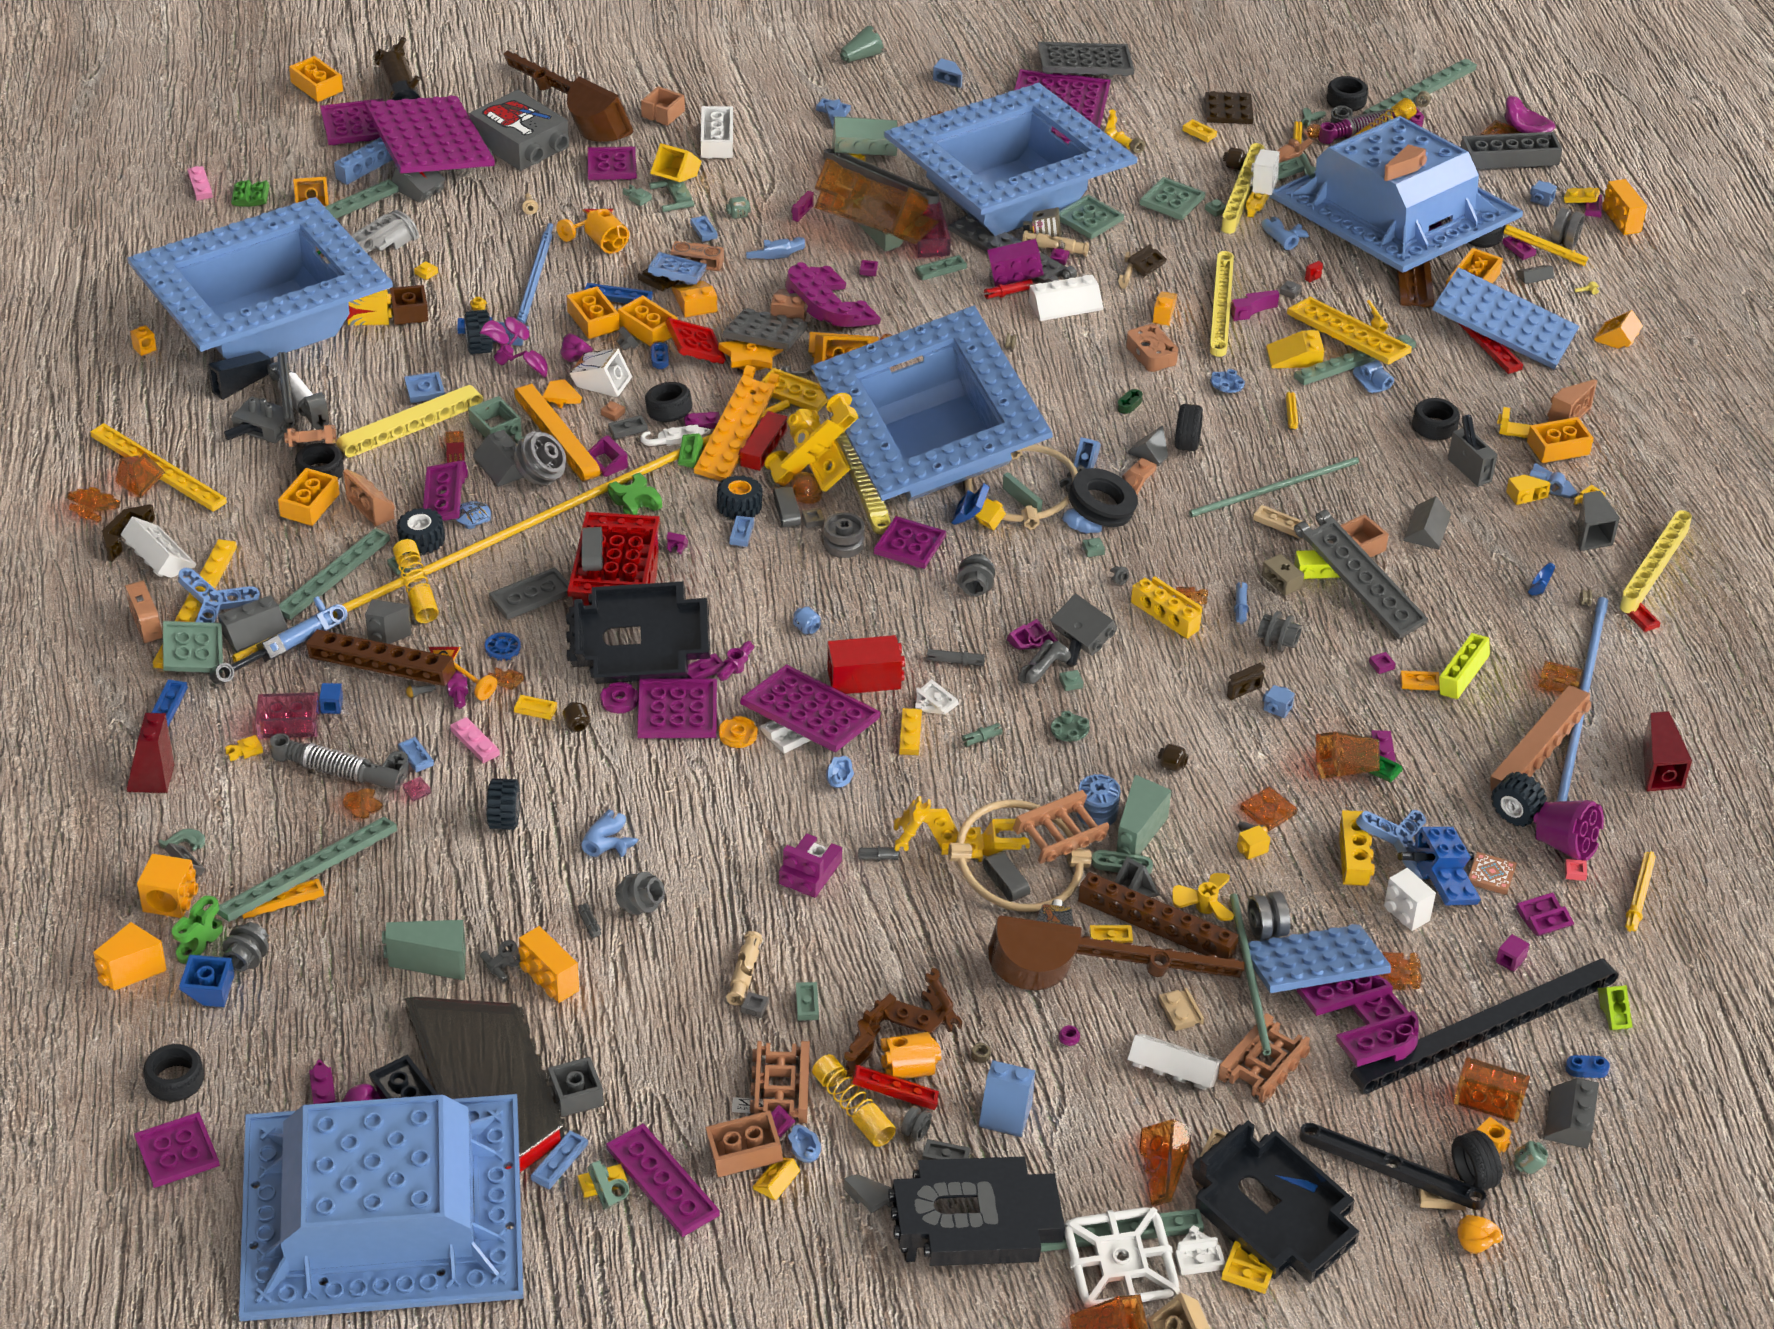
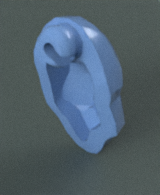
(1080, 523)
(839, 772)
(804, 1144)

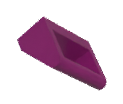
(613, 451)

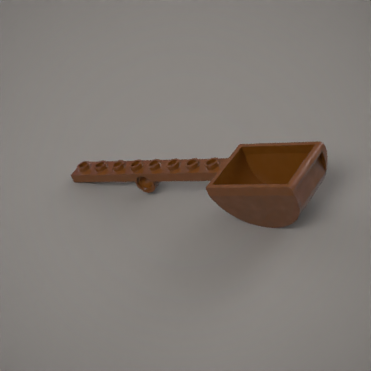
(593, 108)
(1041, 953)

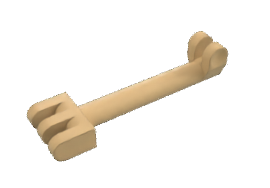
(1124, 279)

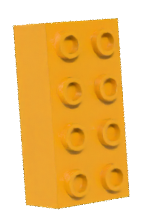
(1481, 265)

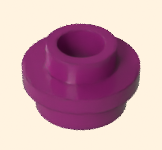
(1069, 1035)

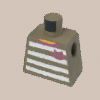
(1044, 222)

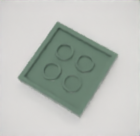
(1172, 198)
(1090, 216)
(191, 646)

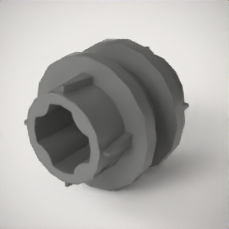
(976, 575)
(1279, 631)
(640, 893)
(246, 946)

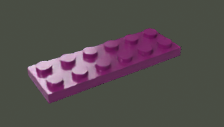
(663, 1180)

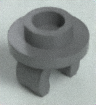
(1121, 575)

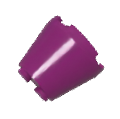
(1570, 827)

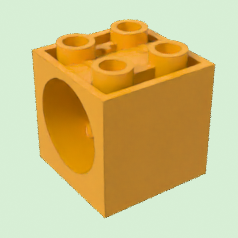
(167, 886)

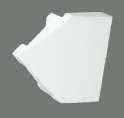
(935, 699)
(1199, 1253)

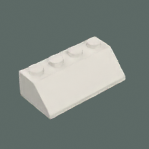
(1065, 297)
(156, 548)
(1174, 1060)

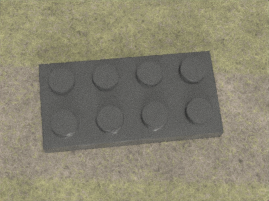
(530, 593)

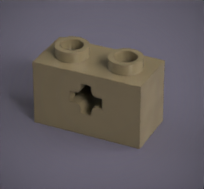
(1282, 574)

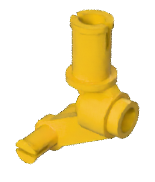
(1110, 130)

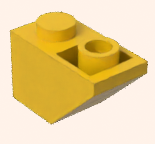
(1527, 489)

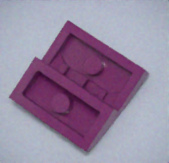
(1544, 914)

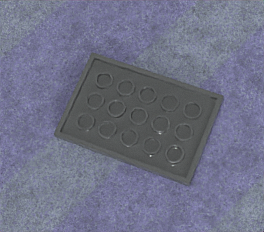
(1085, 58)

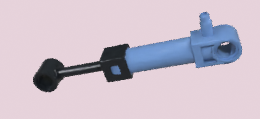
(284, 641)

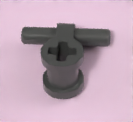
(503, 959)

